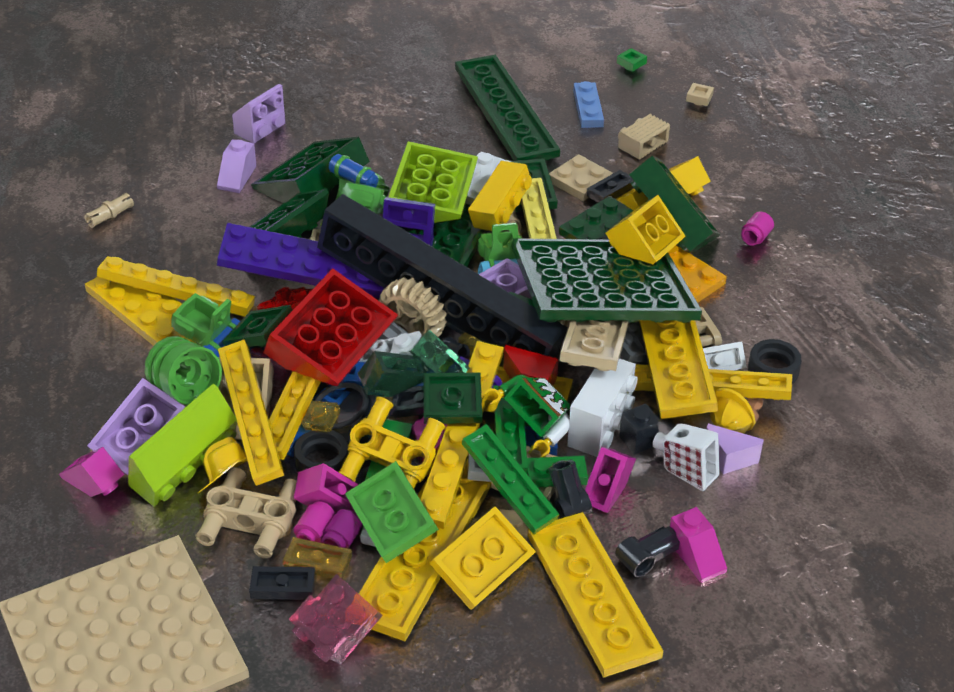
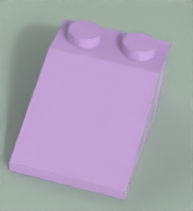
(135, 422)

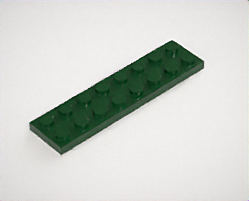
(507, 109)

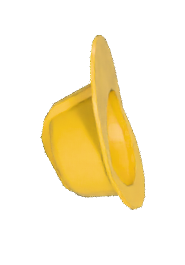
(222, 457)

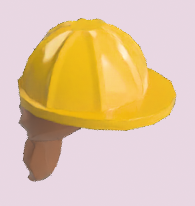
(735, 411)

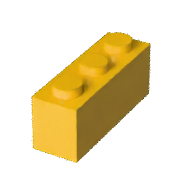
(500, 195)

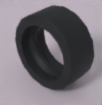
(777, 350)
(316, 441)

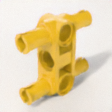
(389, 446)

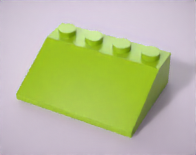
(436, 178)

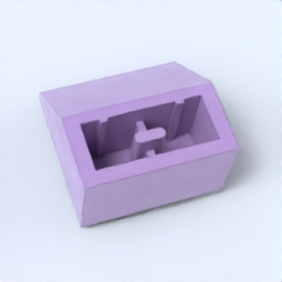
(260, 115)

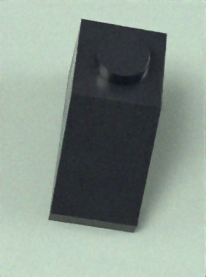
(641, 426)

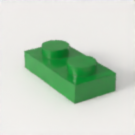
(539, 469)

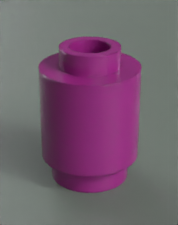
(342, 529)

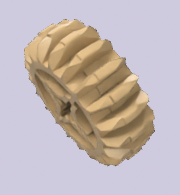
(415, 306)

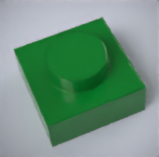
(631, 59)

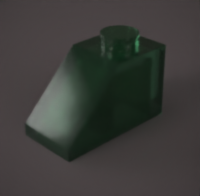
(390, 373)

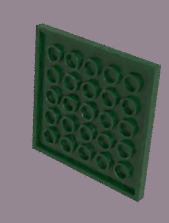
(597, 283)

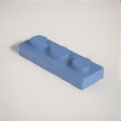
(588, 105)

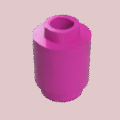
(757, 228)
(314, 521)

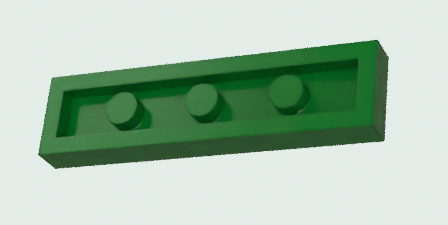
(511, 431)
(510, 479)

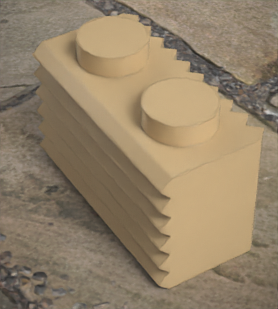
(643, 136)

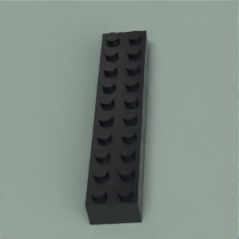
(471, 301)

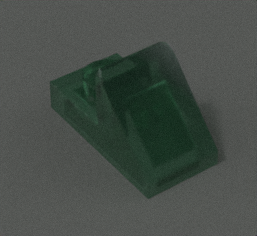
(436, 355)

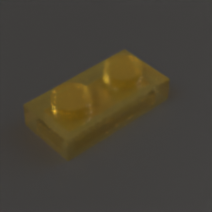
(325, 558)

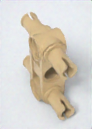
(248, 512)

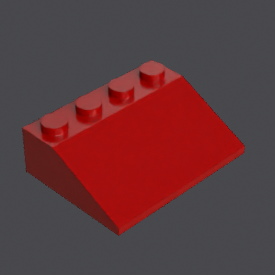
(329, 330)

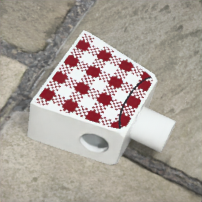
(690, 454)

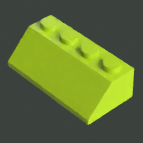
(180, 446)

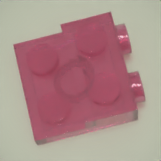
(334, 620)

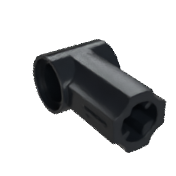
(569, 492)
(642, 553)

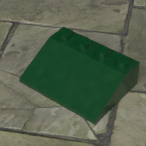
(309, 169)

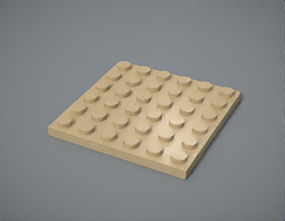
(125, 628)

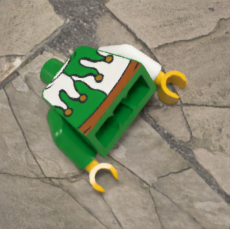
(538, 405)

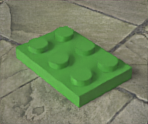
(391, 512)

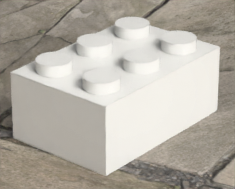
(600, 406)

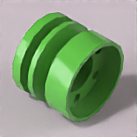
(182, 368)

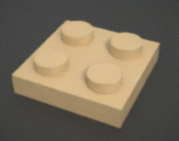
(577, 176)

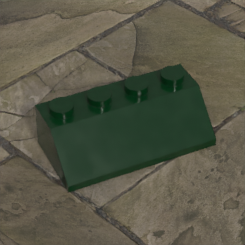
(656, 179)
(296, 214)

